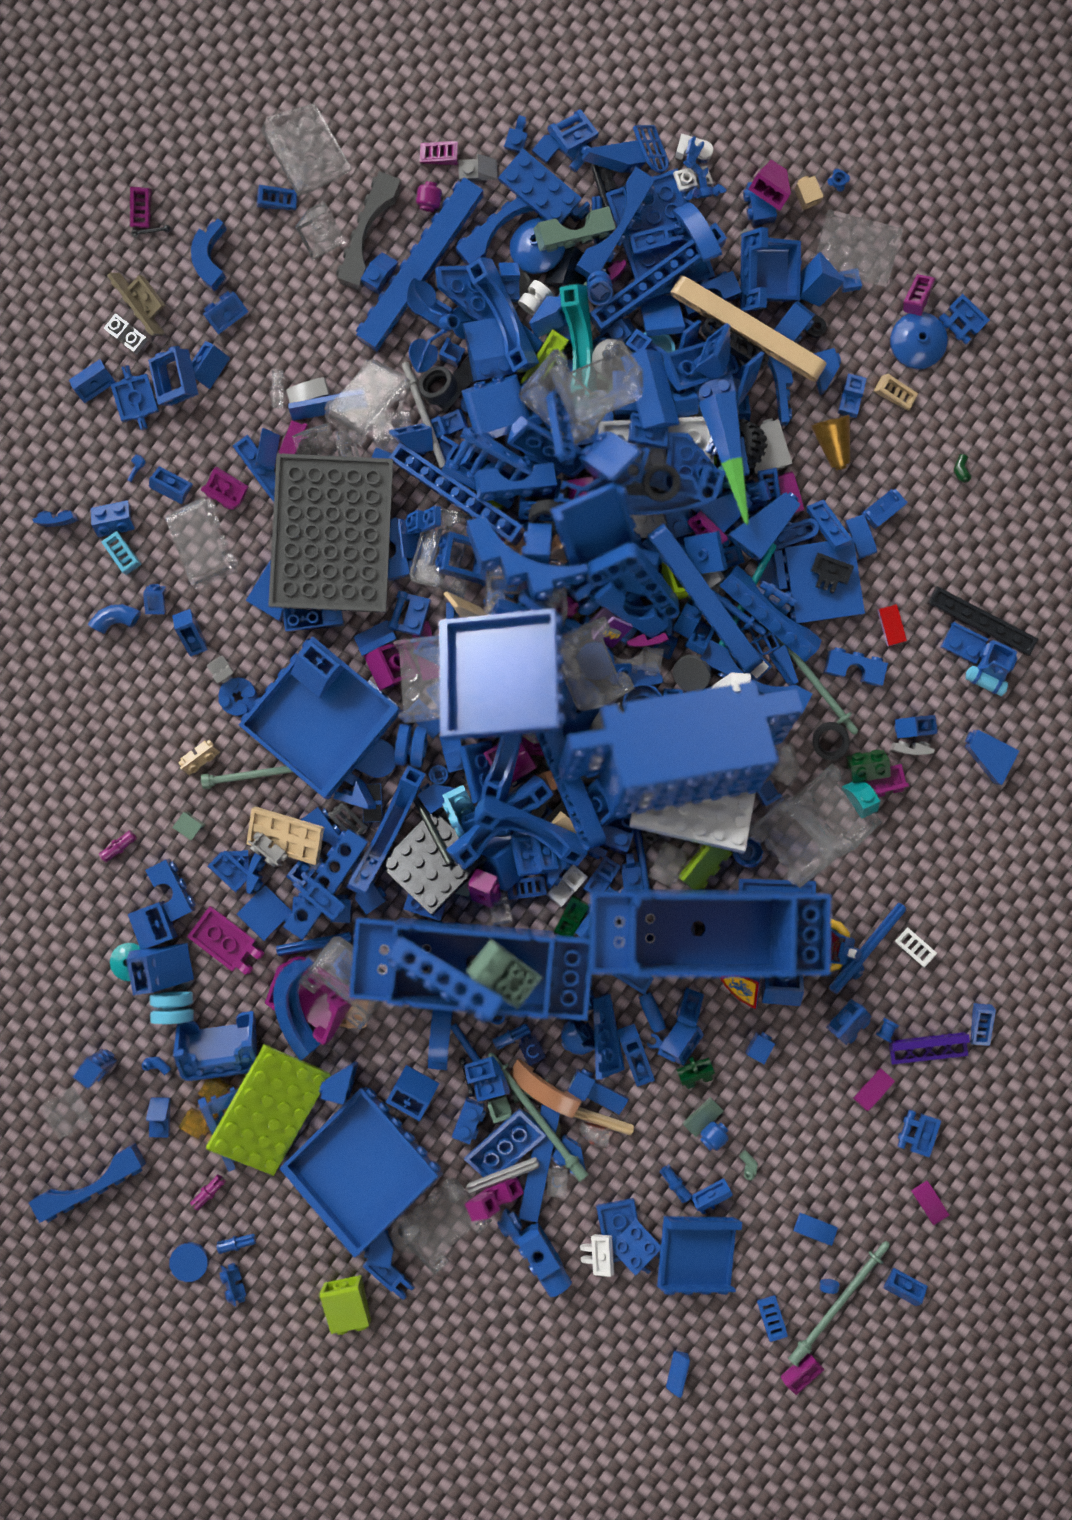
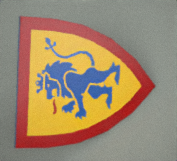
(743, 988)

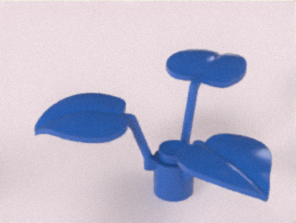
(420, 297)

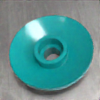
(117, 960)

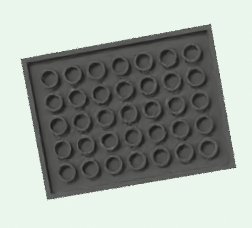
(331, 533)

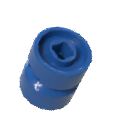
(599, 288)

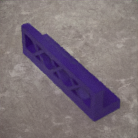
(930, 1042)

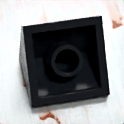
(564, 272)

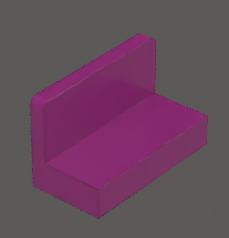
(288, 444)

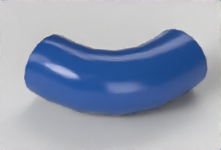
(114, 614)

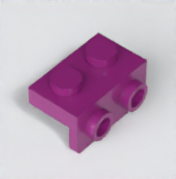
(225, 489)
(895, 782)

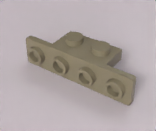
(141, 299)

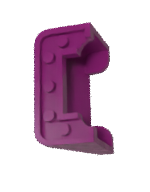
(321, 1009)

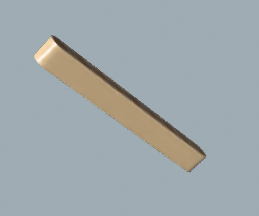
(756, 332)

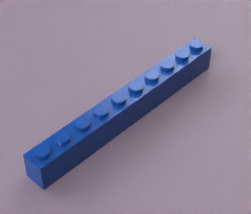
(420, 263)

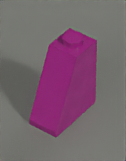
(772, 184)

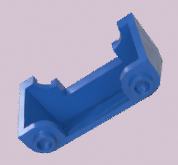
(215, 1050)

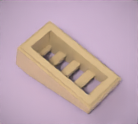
(886, 393)

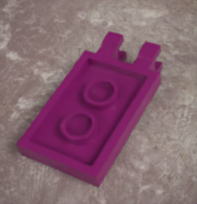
(225, 941)

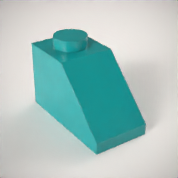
(862, 798)

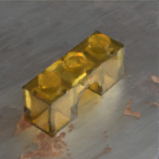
(194, 1121)

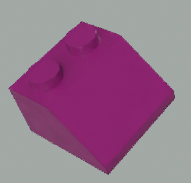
(385, 666)

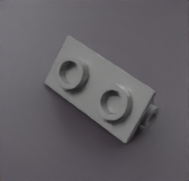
(261, 845)

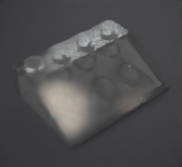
(305, 148)
(859, 247)

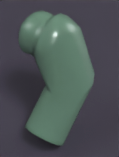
(750, 1165)

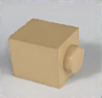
(808, 192)

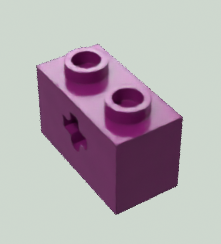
(484, 888)

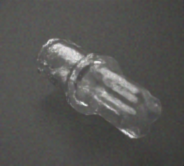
(277, 388)

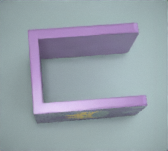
(617, 627)

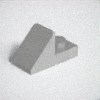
(478, 169)

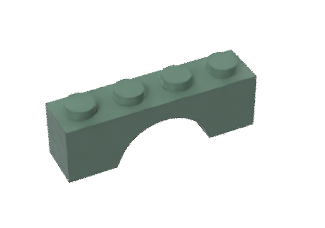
(552, 234)

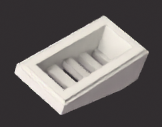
(928, 958)

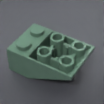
(504, 974)

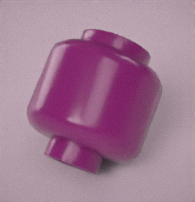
(428, 196)

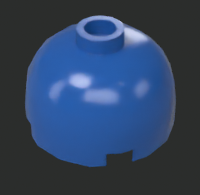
(577, 1037)

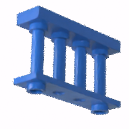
(466, 476)

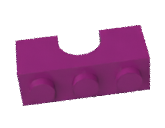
(488, 1201)

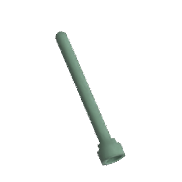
(210, 780)

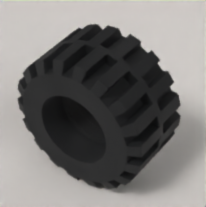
(754, 442)

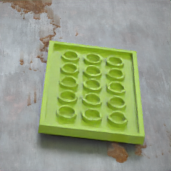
(268, 1110)

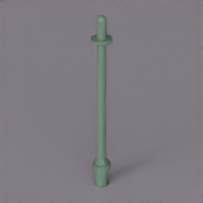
(823, 691)
(570, 1160)
(805, 1345)

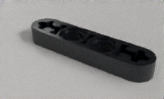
(736, 341)

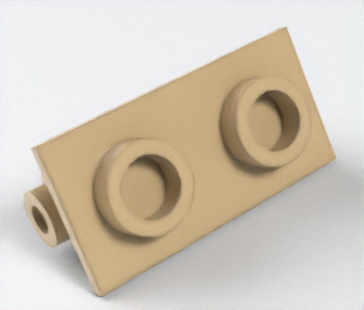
(206, 752)

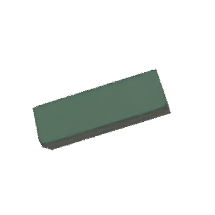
(702, 1116)

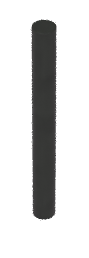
(433, 831)

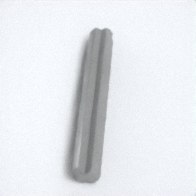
(502, 1175)

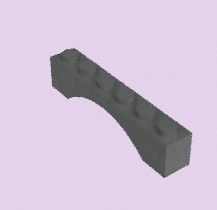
(383, 195)

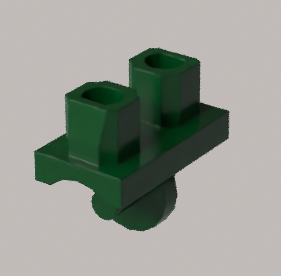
(695, 1071)

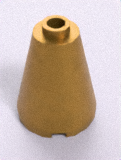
(834, 440)

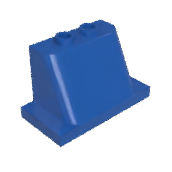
(768, 270)
(496, 406)

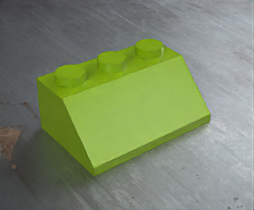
(703, 865)

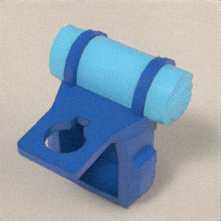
(993, 668)

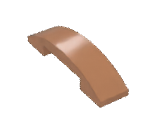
(543, 1091)

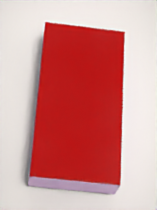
(892, 625)

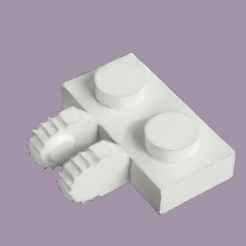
(601, 1255)

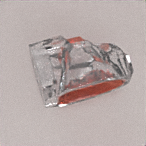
(595, 1134)

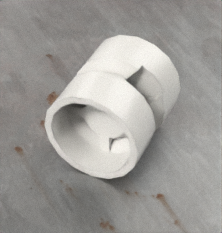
(534, 298)

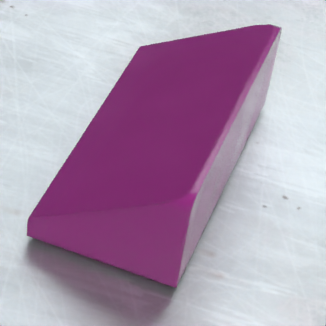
(799, 1377)

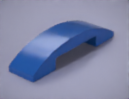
(698, 230)

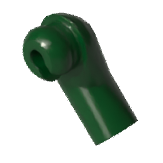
(960, 469)

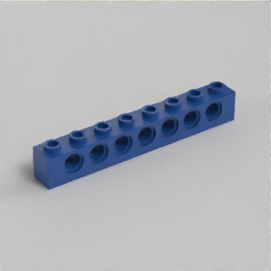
(650, 283)
(457, 493)

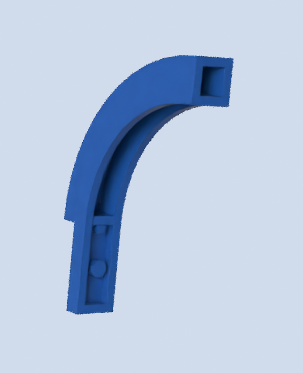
(782, 378)
(387, 831)

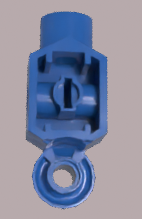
(533, 1239)

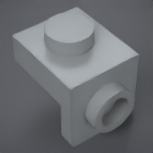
(220, 669)

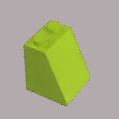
(345, 1305)

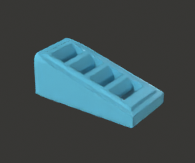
(126, 549)

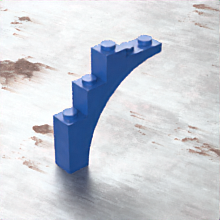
(517, 569)

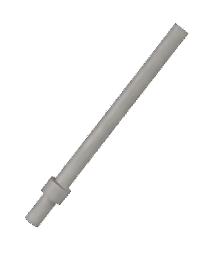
(423, 412)

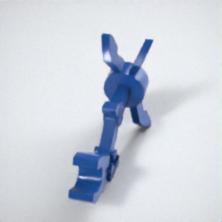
(692, 153)

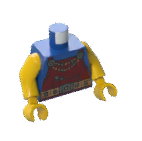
(841, 946)

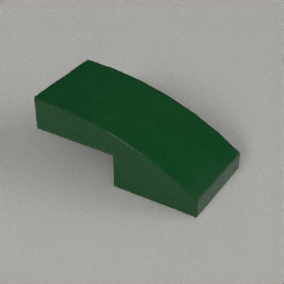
(571, 917)

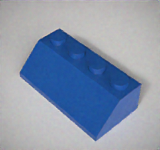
(539, 444)

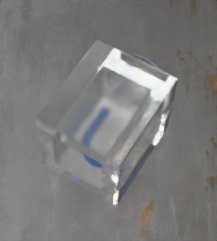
(557, 1182)

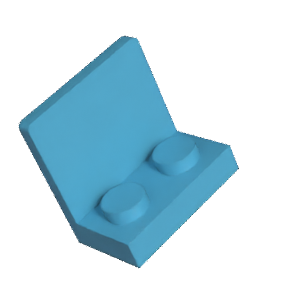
(457, 804)

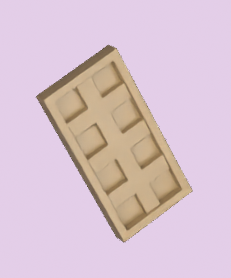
(295, 836)

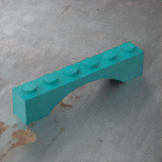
(576, 310)

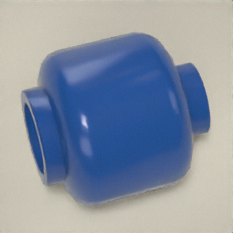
(714, 1136)

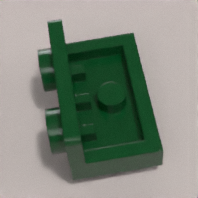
(869, 765)

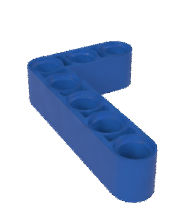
(632, 560)

